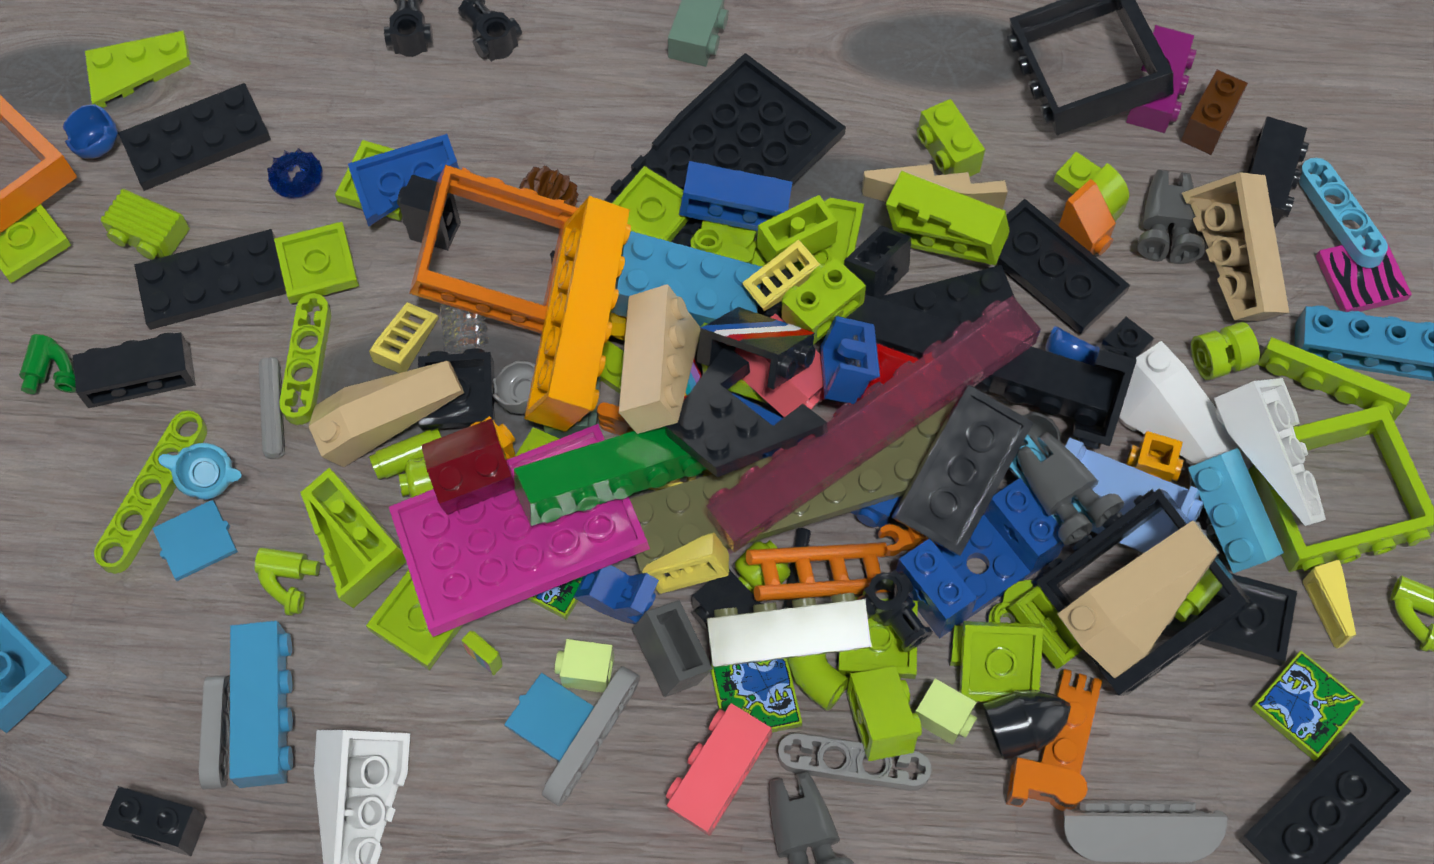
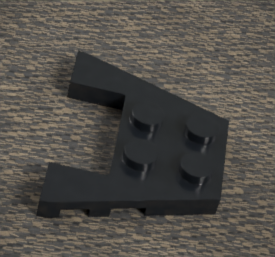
(724, 430)

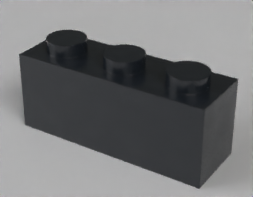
(1276, 156)
(133, 369)

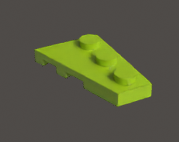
(123, 66)

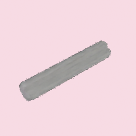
(270, 408)

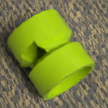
(1224, 351)

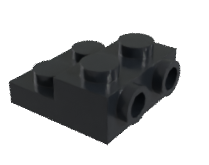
(476, 375)

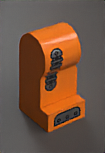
(1045, 783)

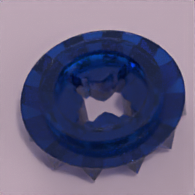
(303, 182)

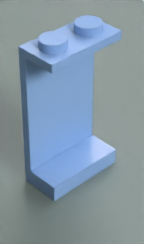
(1129, 484)

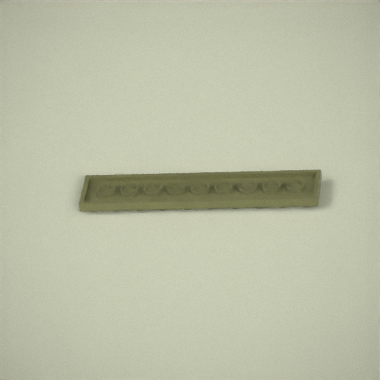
(680, 511)

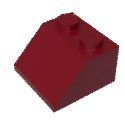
(468, 466)

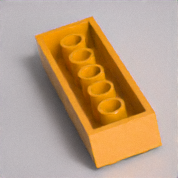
(578, 315)

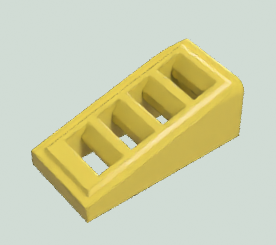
(786, 259)
(401, 361)
(699, 560)
(1330, 598)

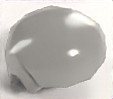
(513, 386)

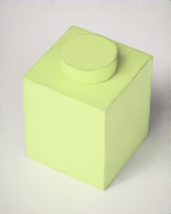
(585, 665)
(946, 712)

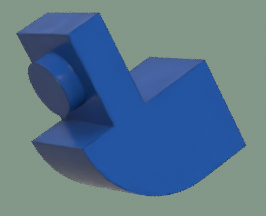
(617, 593)

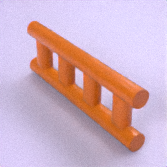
(802, 558)

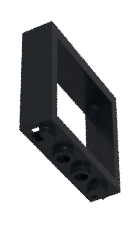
(1110, 102)
(1116, 529)

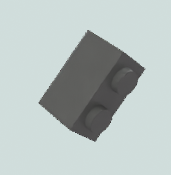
(672, 648)

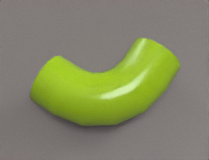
(818, 679)

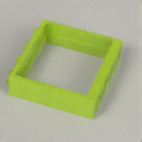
(1379, 540)

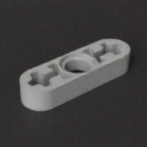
(215, 733)

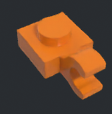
(904, 539)

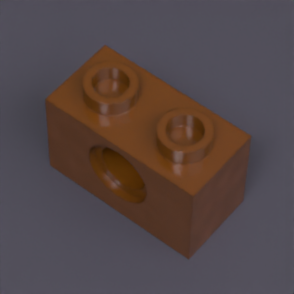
(1214, 112)

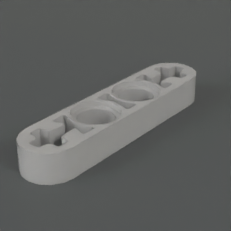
(591, 736)
(853, 768)

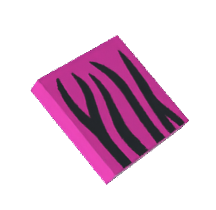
(1362, 287)

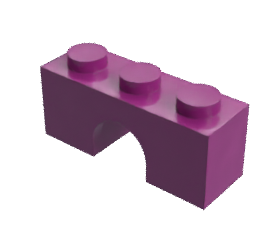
(1178, 52)

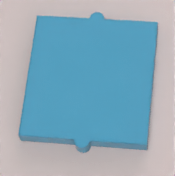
(194, 540)
(549, 716)

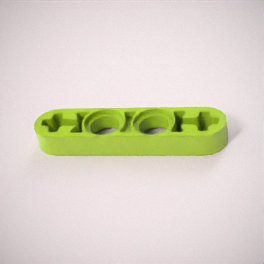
(309, 358)

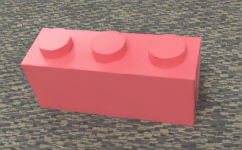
(718, 768)

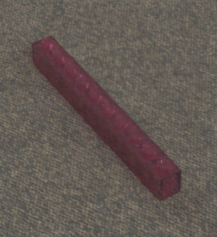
(872, 423)

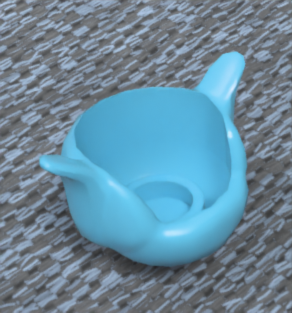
(201, 470)

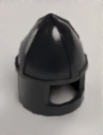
(1025, 721)

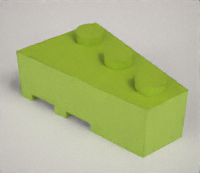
(946, 220)
(352, 538)

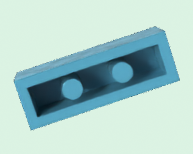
(1235, 510)

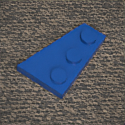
(383, 175)

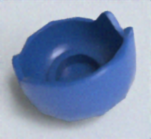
(90, 131)
(1070, 346)

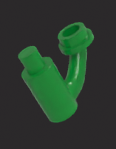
(37, 363)

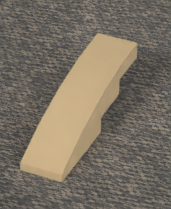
(880, 182)

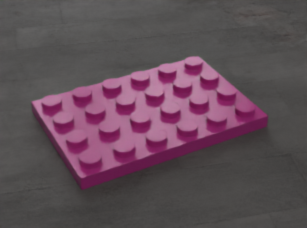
(493, 556)

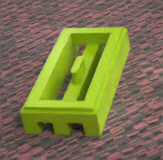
(1053, 645)

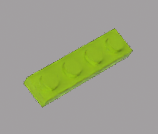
(1331, 378)

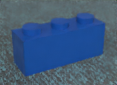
(732, 196)

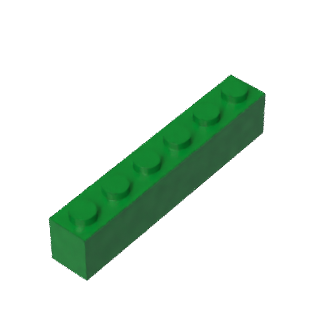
(600, 474)

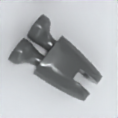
(1164, 207)
(1058, 481)
(803, 823)

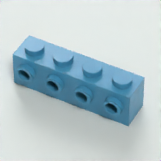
(1368, 341)
(259, 704)

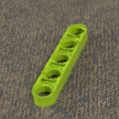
(152, 508)

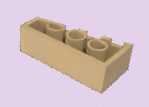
(1242, 244)
(656, 358)

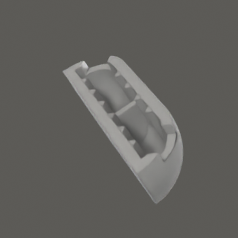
(1143, 831)

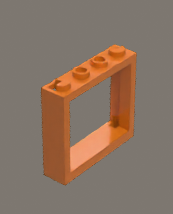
(38, 182)
(473, 297)

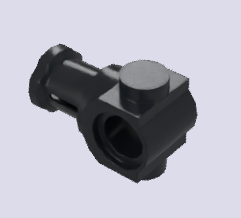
(408, 29)
(493, 30)
(898, 611)

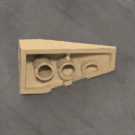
(379, 409)

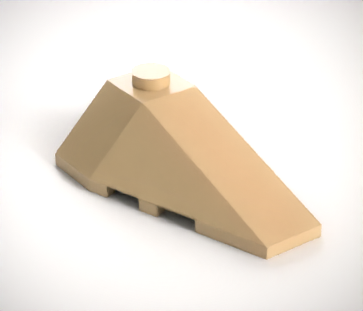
(1133, 606)

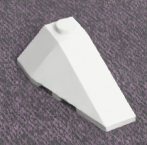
(1172, 404)
(1262, 423)
(356, 790)

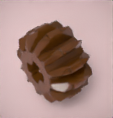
(551, 185)

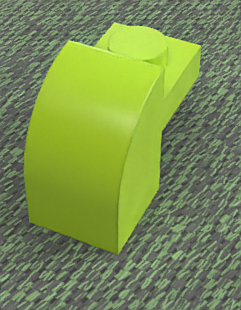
(1110, 183)

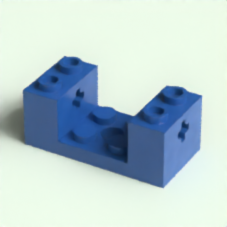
(1011, 539)

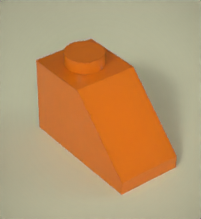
(1088, 219)

